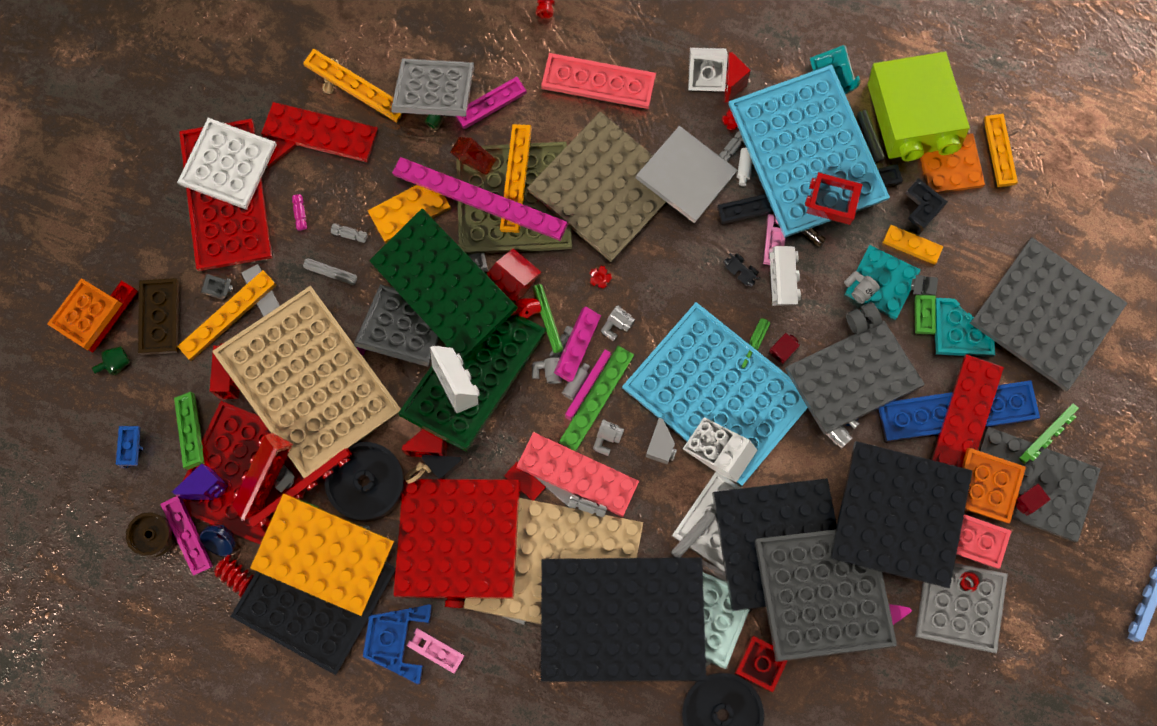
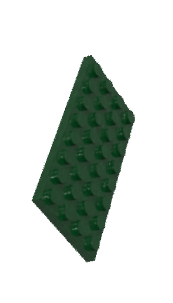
(443, 284)
(492, 370)

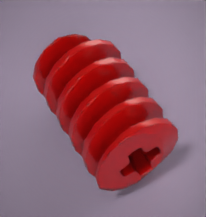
(233, 575)

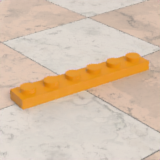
(351, 83)
(516, 170)
(227, 315)

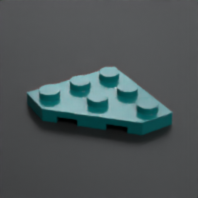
(956, 334)

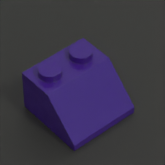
(201, 485)

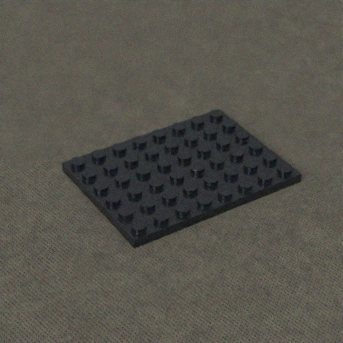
(622, 620)

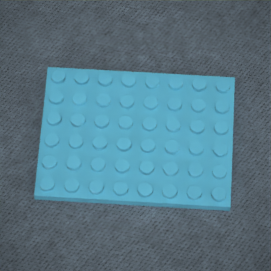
(803, 131)
(701, 376)

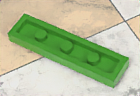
(189, 430)
(1045, 439)

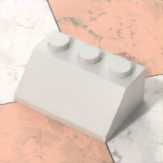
(784, 275)
(454, 378)

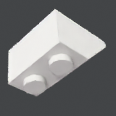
(707, 69)

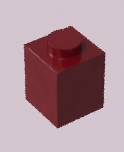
(784, 348)
(1032, 500)

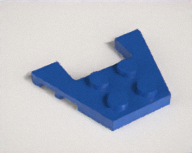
(387, 640)

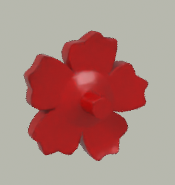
(729, 120)
(600, 276)

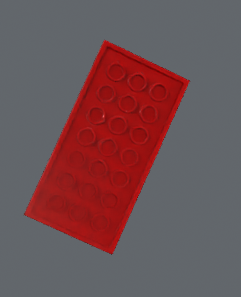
(220, 230)

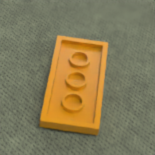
(398, 210)

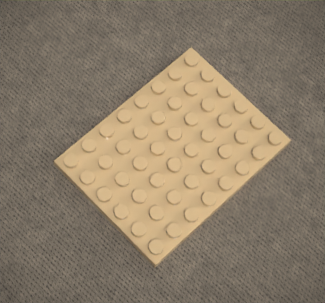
(307, 380)
(557, 533)

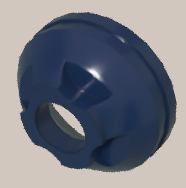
(218, 540)

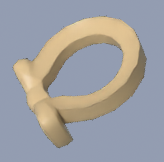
(422, 467)

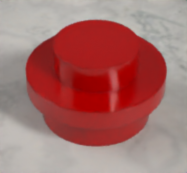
(965, 584)

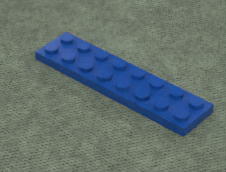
(926, 414)

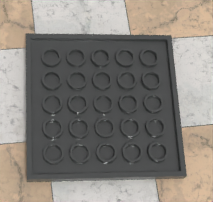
(1048, 314)
(820, 602)

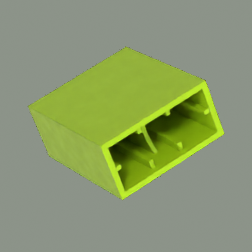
(918, 106)

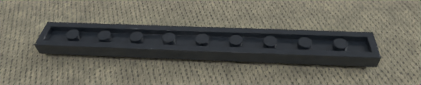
(760, 204)

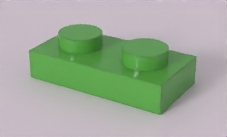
(925, 314)

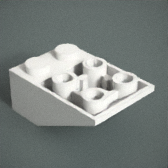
(720, 449)

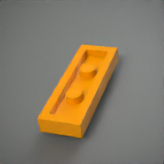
(912, 244)

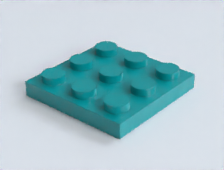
(891, 275)

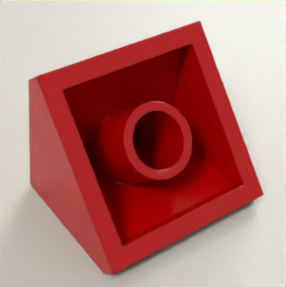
(736, 76)

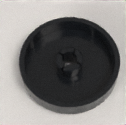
(379, 495)
(722, 692)

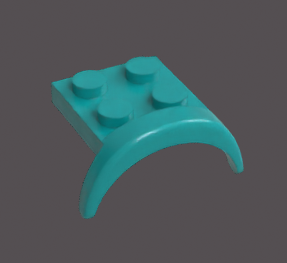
(841, 63)

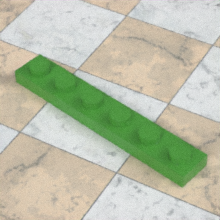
(596, 398)

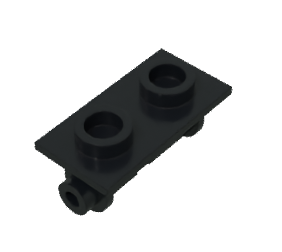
(737, 263)

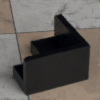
(929, 204)

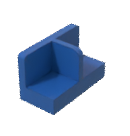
(128, 446)

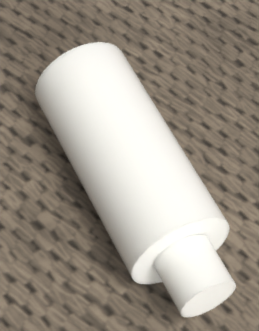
(744, 167)

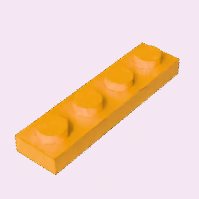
(1000, 150)

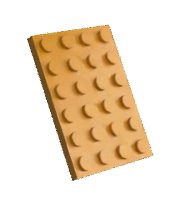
(322, 554)

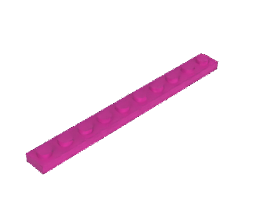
(480, 198)

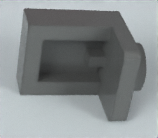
(924, 285)
(216, 287)
(284, 479)

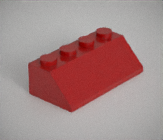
(261, 475)

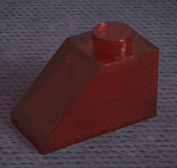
(473, 155)

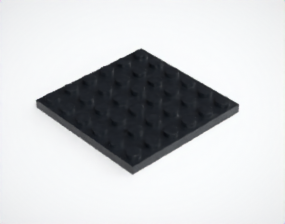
(765, 513)
(901, 514)
(303, 621)

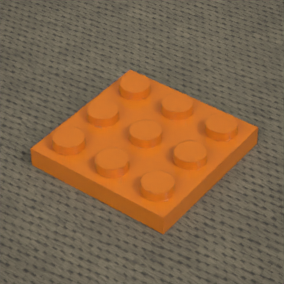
(954, 171)
(84, 314)
(992, 485)

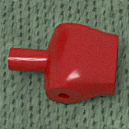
(527, 307)

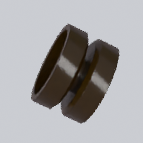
(150, 535)

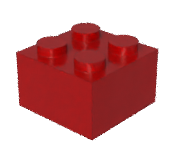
(759, 664)

